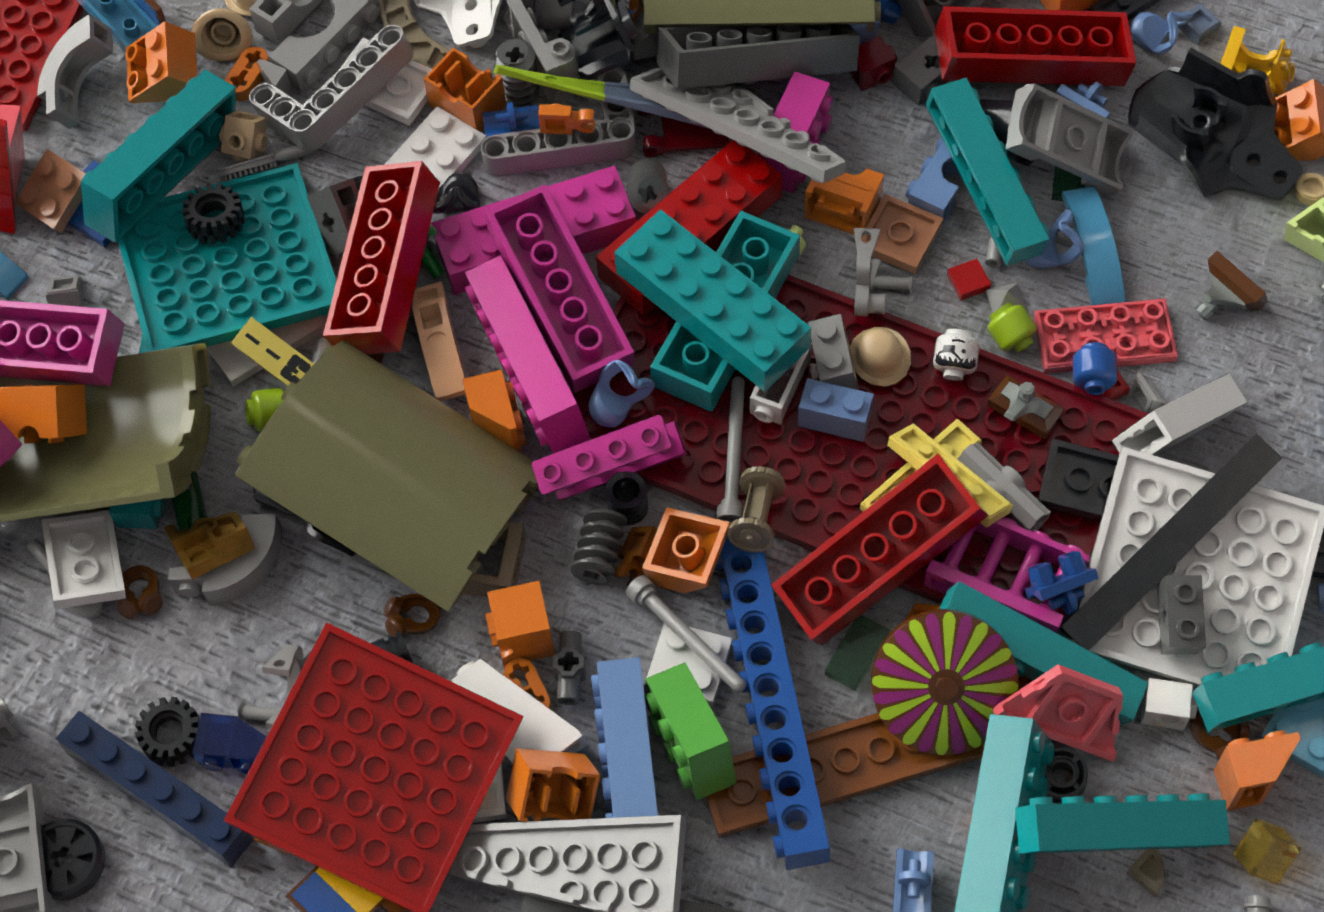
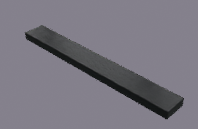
(1171, 543)

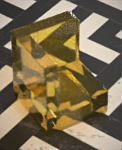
(1267, 851)

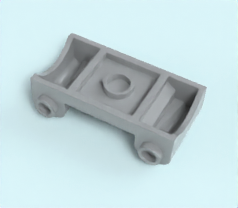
(552, 57)
(1067, 137)
(21, 853)

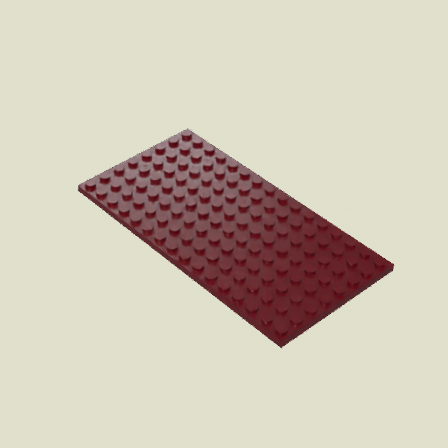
(833, 473)

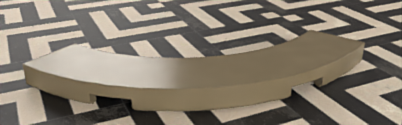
(425, 49)

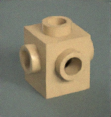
(243, 135)

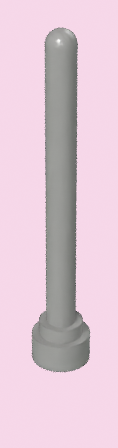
(731, 506)
(643, 593)

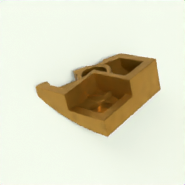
(210, 542)

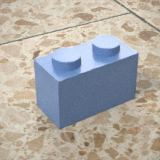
(835, 409)

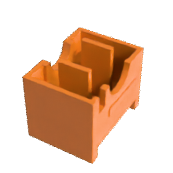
(464, 89)
(844, 200)
(44, 411)
(519, 622)
(552, 785)

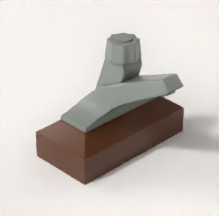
(1229, 288)
(1025, 406)

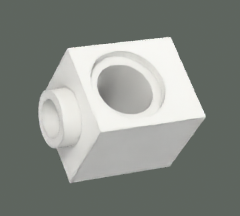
(1168, 704)

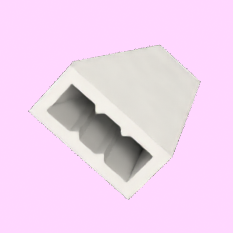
(1183, 417)
(540, 726)

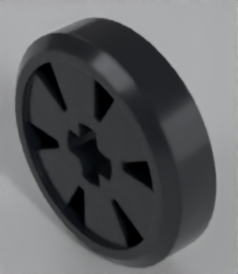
(86, 853)

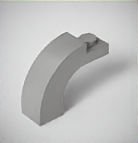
(68, 65)
(241, 574)

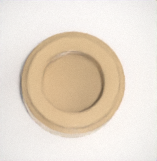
(1309, 188)

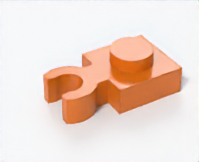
(562, 120)

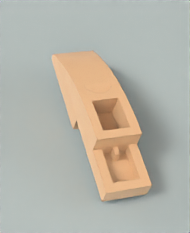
(438, 341)

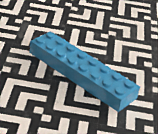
(124, 18)

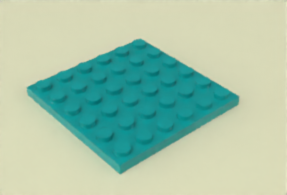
(210, 291)

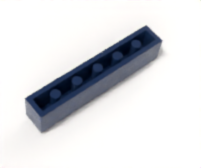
(153, 788)

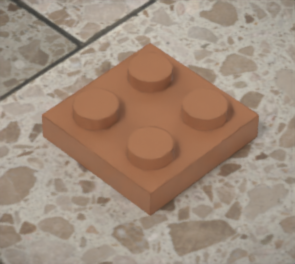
(52, 191)
(904, 233)

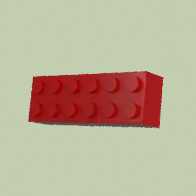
(1034, 46)
(705, 207)
(382, 257)
(879, 550)

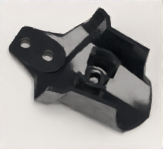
(601, 37)
(1215, 126)

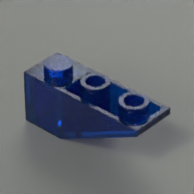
(226, 743)

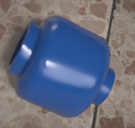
(1094, 367)

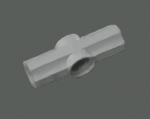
(1026, 509)

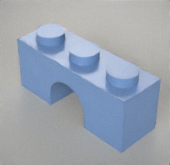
(932, 190)

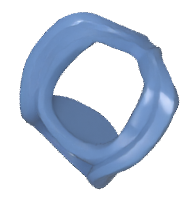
(1151, 30)
(1050, 256)
(610, 408)

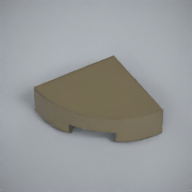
(1149, 871)

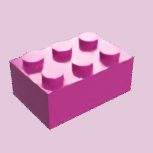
(808, 108)

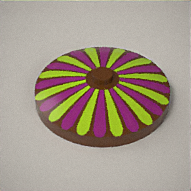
(942, 680)

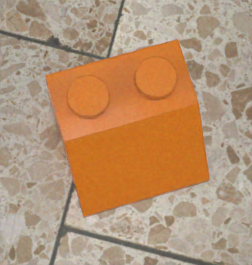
(685, 550)

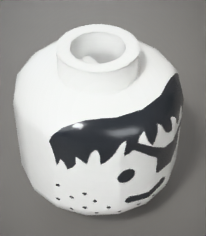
(956, 354)

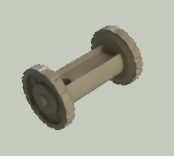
(751, 531)

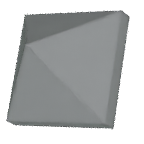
(1002, 295)

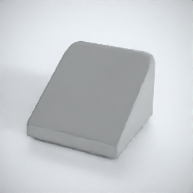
(275, 75)
(65, 291)
(1147, 393)

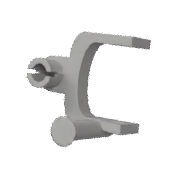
(867, 279)
(285, 663)

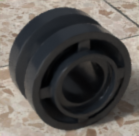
(1073, 762)

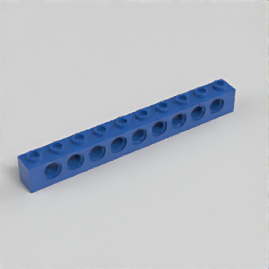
(811, 843)

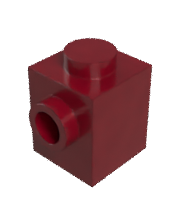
(874, 63)

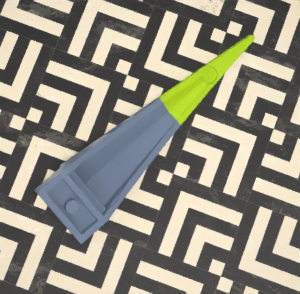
(604, 91)

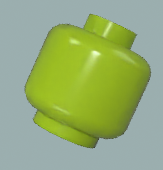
(1012, 327)
(262, 407)

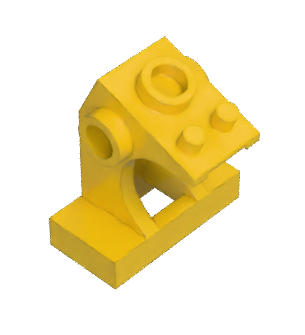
(1275, 64)

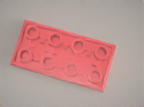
(1133, 330)

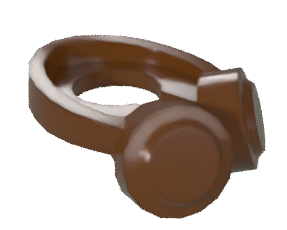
(148, 602)
(406, 625)
(1216, 743)

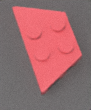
(1070, 709)

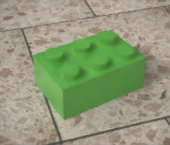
(689, 731)

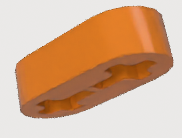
(243, 72)
(533, 680)

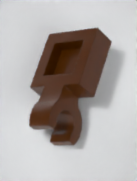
(635, 552)

